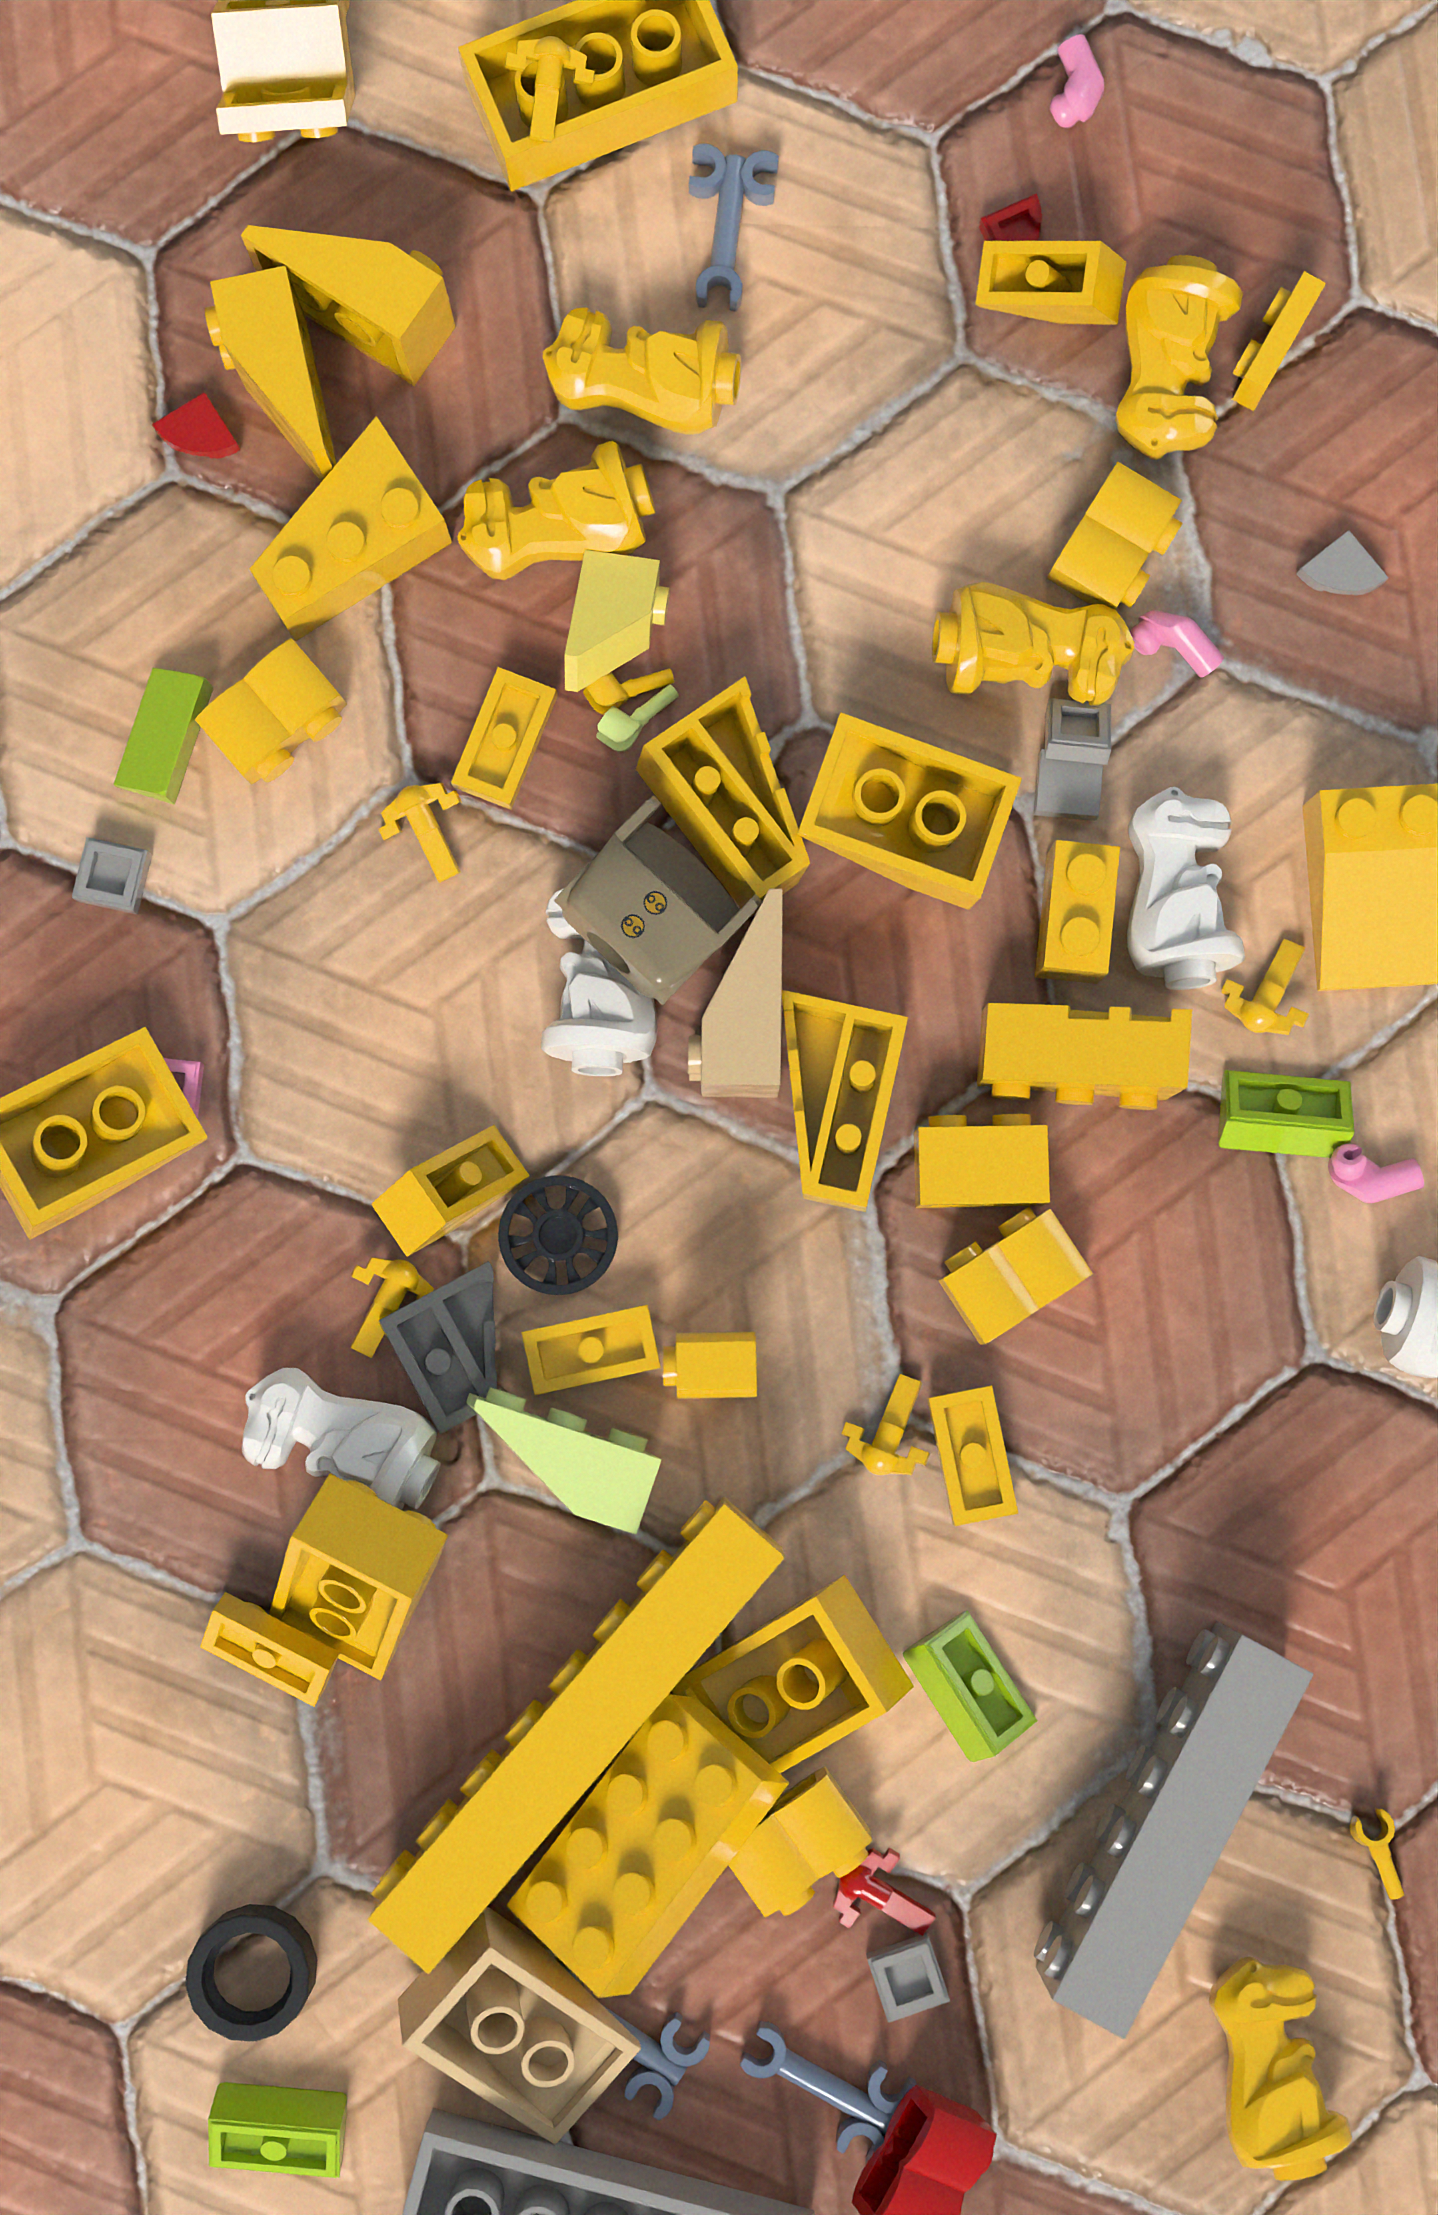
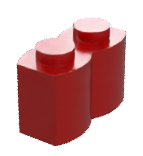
(927, 2158)

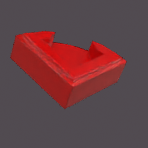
(1014, 222)
(197, 430)

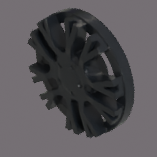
(558, 1235)

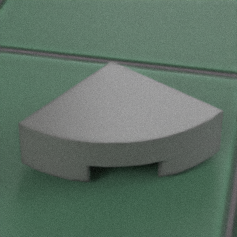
(1343, 569)

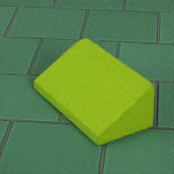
(163, 734)
(1284, 1114)
(969, 1688)
(277, 2129)

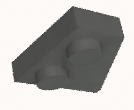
(448, 1345)

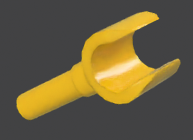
(609, 692)
(1380, 1851)

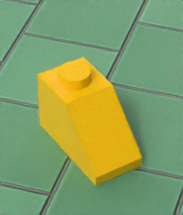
(1052, 280)
(449, 1189)

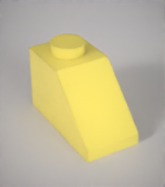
(612, 615)

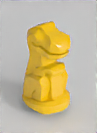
(1169, 333)
(656, 376)
(576, 512)
(1015, 637)
(1271, 2092)

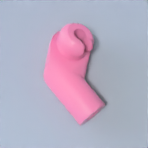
(1369, 1181)

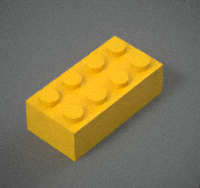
(651, 72)
(647, 1845)

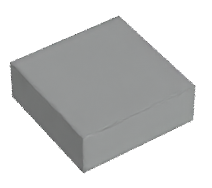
(1077, 731)
(1067, 789)
(112, 875)
(907, 1977)

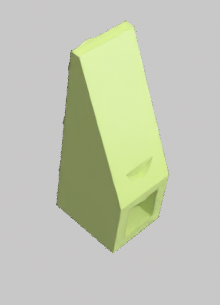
(588, 1473)

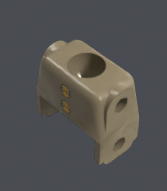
(651, 907)

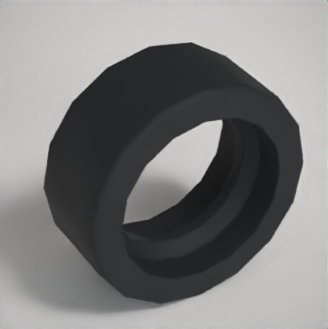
(210, 2004)

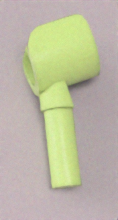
(621, 730)

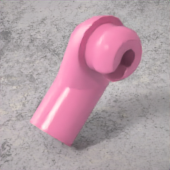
(1084, 83)
(1177, 632)

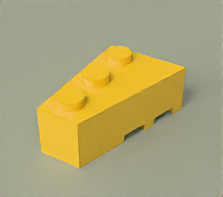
(841, 1092)

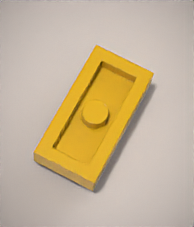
(1286, 317)
(504, 738)
(591, 1349)
(972, 1455)
(269, 1648)

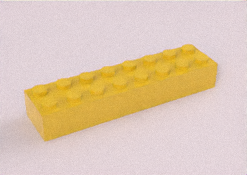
(573, 1737)

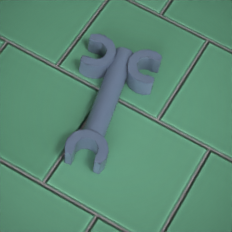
(731, 179)
(661, 2062)
(869, 2112)

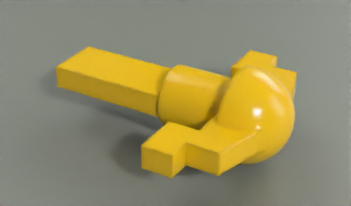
(551, 56)
(414, 803)
(1260, 1013)
(398, 1279)
(881, 1456)

